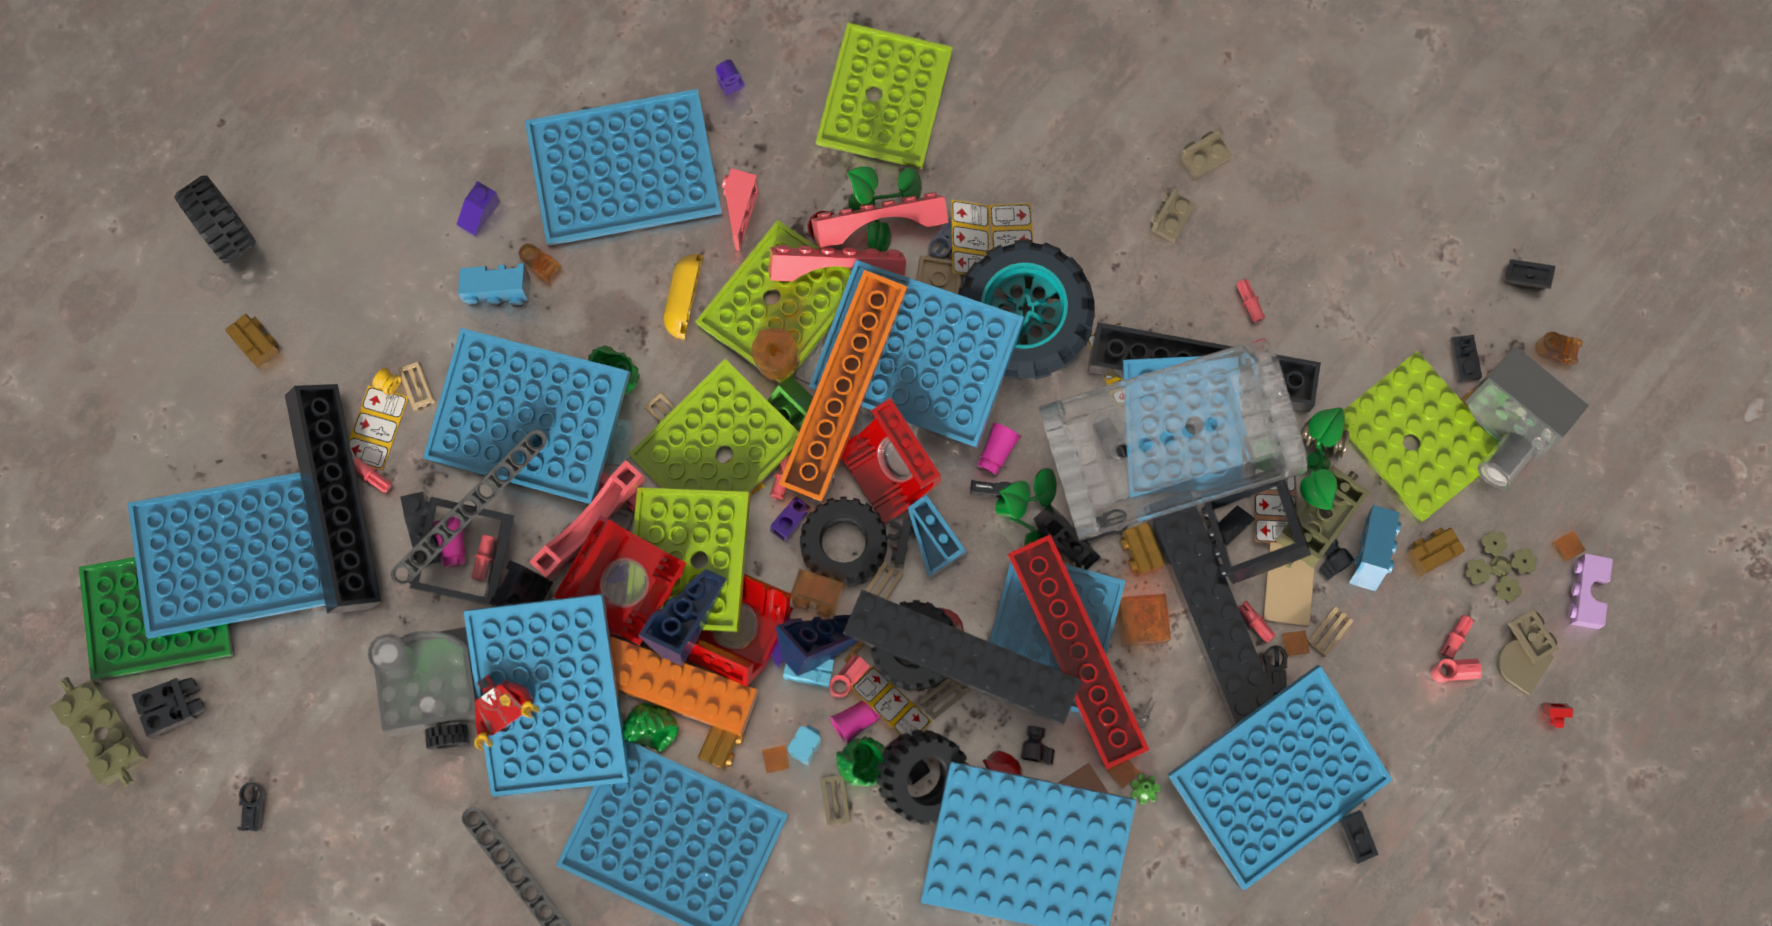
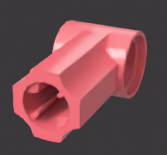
(1457, 670)
(849, 675)

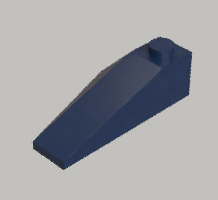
(679, 623)
(812, 642)

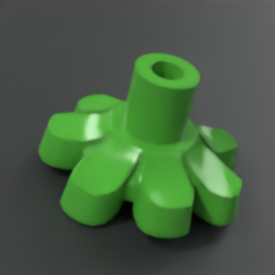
(1140, 790)

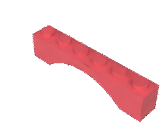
(836, 228)
(791, 263)
(610, 499)

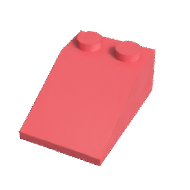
(741, 193)

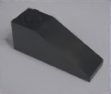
(412, 509)
(1053, 523)

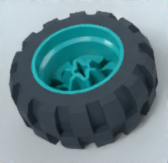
(1054, 273)

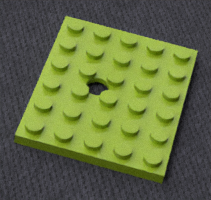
(911, 81)
(803, 310)
(1420, 404)
(714, 415)
(706, 522)

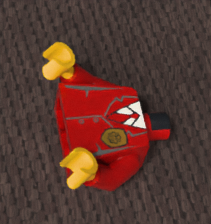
(499, 708)

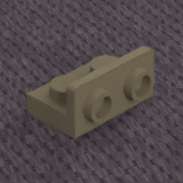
(1205, 154)
(1172, 216)
(1534, 636)

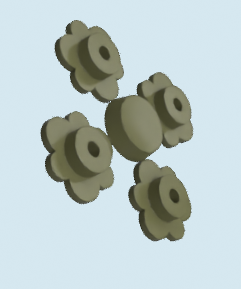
(1501, 566)

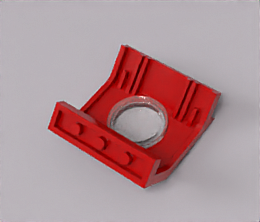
(890, 463)
(627, 571)
(745, 653)

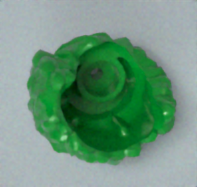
(609, 357)
(650, 726)
(860, 761)

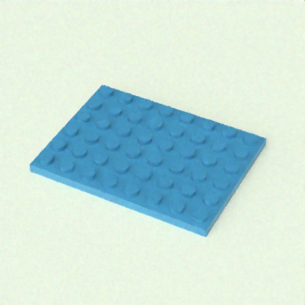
(622, 167)
(939, 359)
(506, 390)
(224, 555)
(568, 666)
(1280, 777)
(673, 841)
(1027, 849)

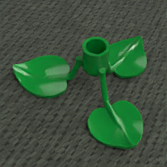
(864, 182)
(1322, 484)
(1018, 495)

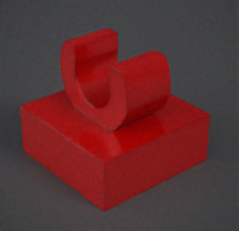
(1557, 713)

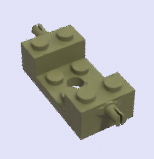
(1322, 531)
(85, 712)

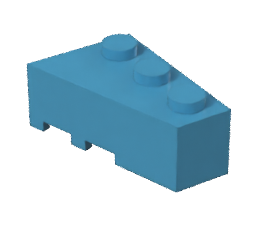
(494, 286)
(935, 537)
(1376, 548)

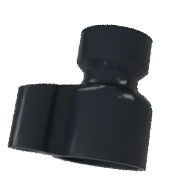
(1337, 561)
(1034, 749)

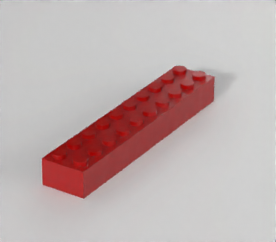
(1078, 651)

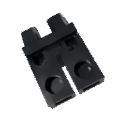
(521, 586)
(167, 706)

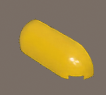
(682, 294)

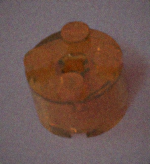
(784, 361)

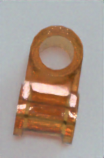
(541, 265)
(1563, 349)

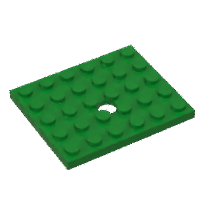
(117, 627)

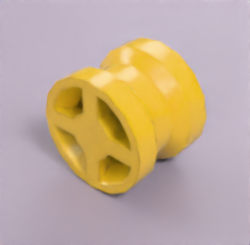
(386, 381)

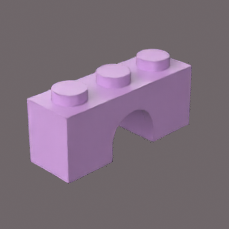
(1585, 609)

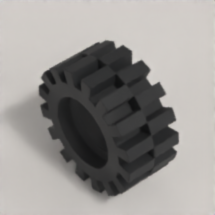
(446, 736)

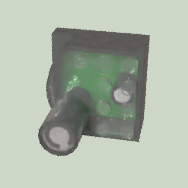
(1523, 412)
(423, 680)

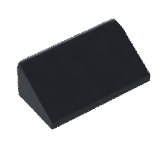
(1233, 524)

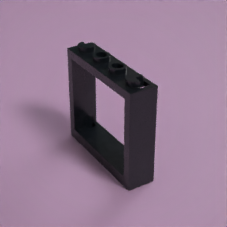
(1269, 560)
(497, 561)

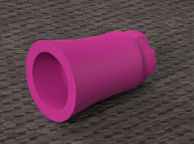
(997, 448)
(454, 552)
(853, 720)

